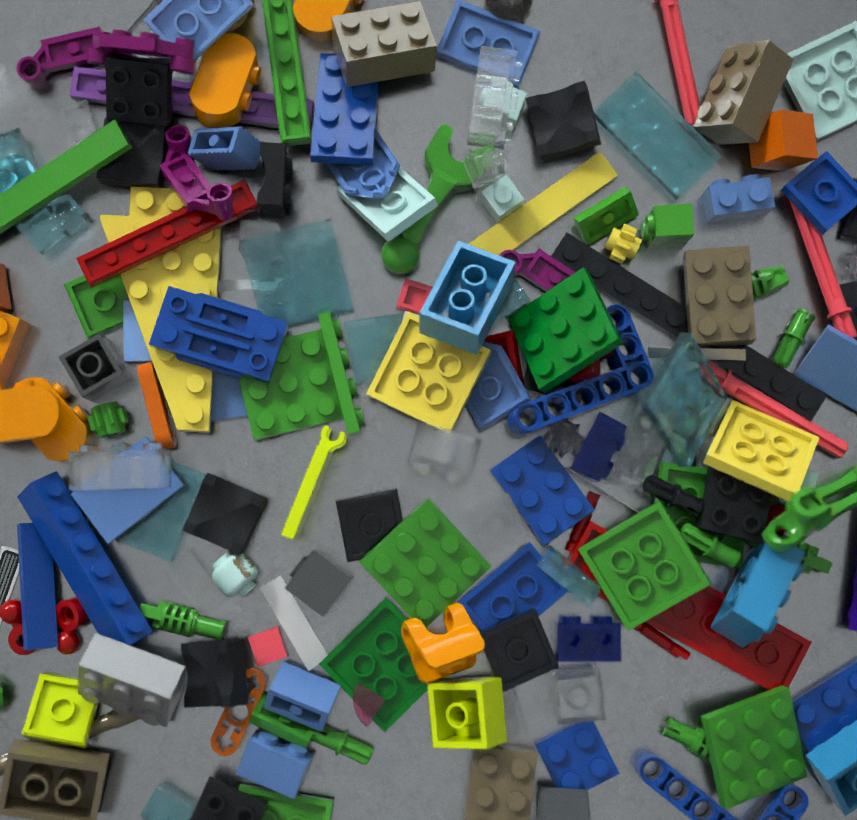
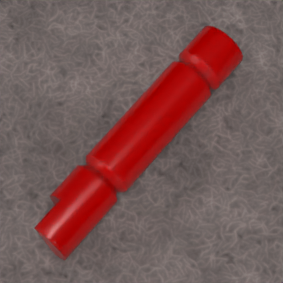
(580, 527)
(662, 640)

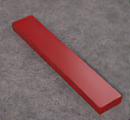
(159, 238)

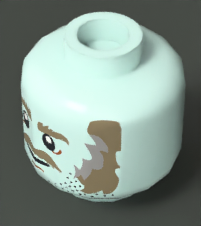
(234, 574)

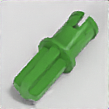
(793, 338)
(710, 546)
(343, 744)

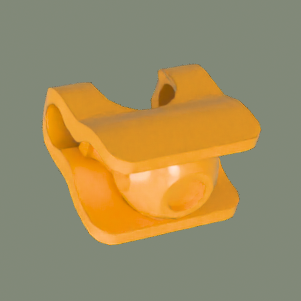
(443, 654)

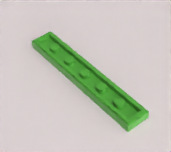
(286, 72)
(62, 173)

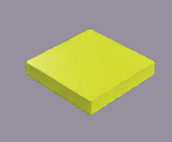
(59, 713)

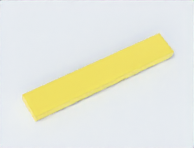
(547, 206)

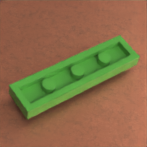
(345, 386)

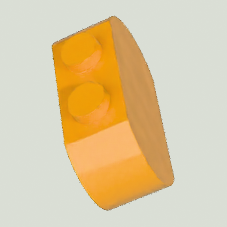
(314, 16)
(225, 81)
(28, 412)
(73, 430)

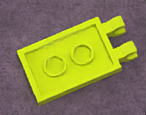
(312, 483)

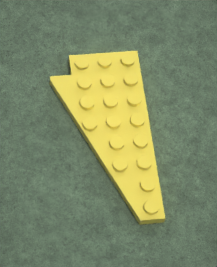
(188, 268)

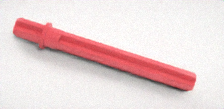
(680, 59)
(826, 276)
(767, 405)

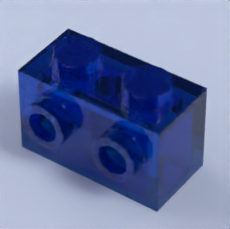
(598, 447)
(588, 640)

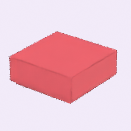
(413, 296)
(268, 646)

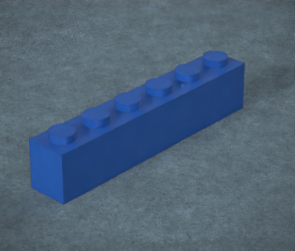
(83, 560)

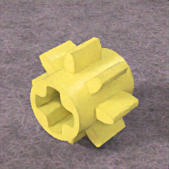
(623, 243)

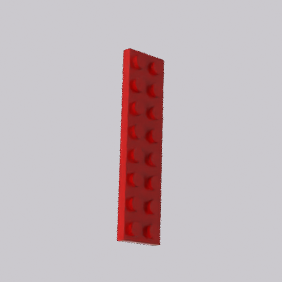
(766, 662)

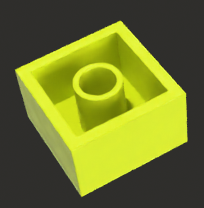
(467, 712)

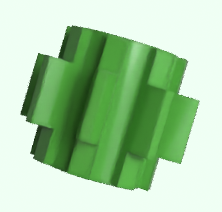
(108, 419)

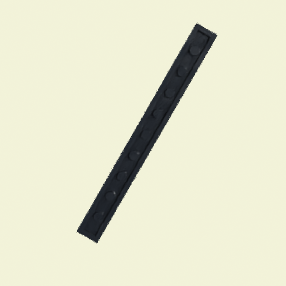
(672, 319)

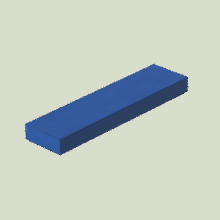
(36, 590)

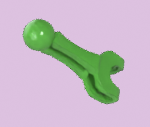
(446, 173)
(809, 514)

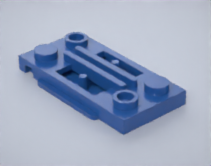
(218, 334)

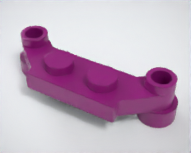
(147, 44)
(56, 55)
(189, 181)
(539, 268)

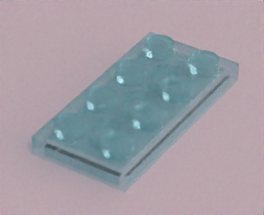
(656, 135)

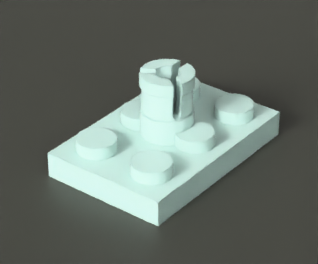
(400, 209)

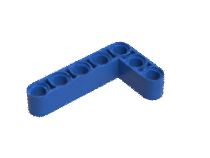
(593, 388)
(692, 795)

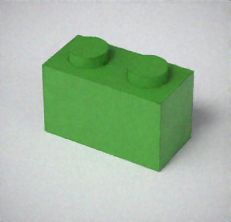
(668, 226)

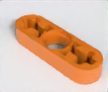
(156, 405)
(237, 736)

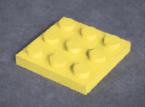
(426, 376)
(761, 450)

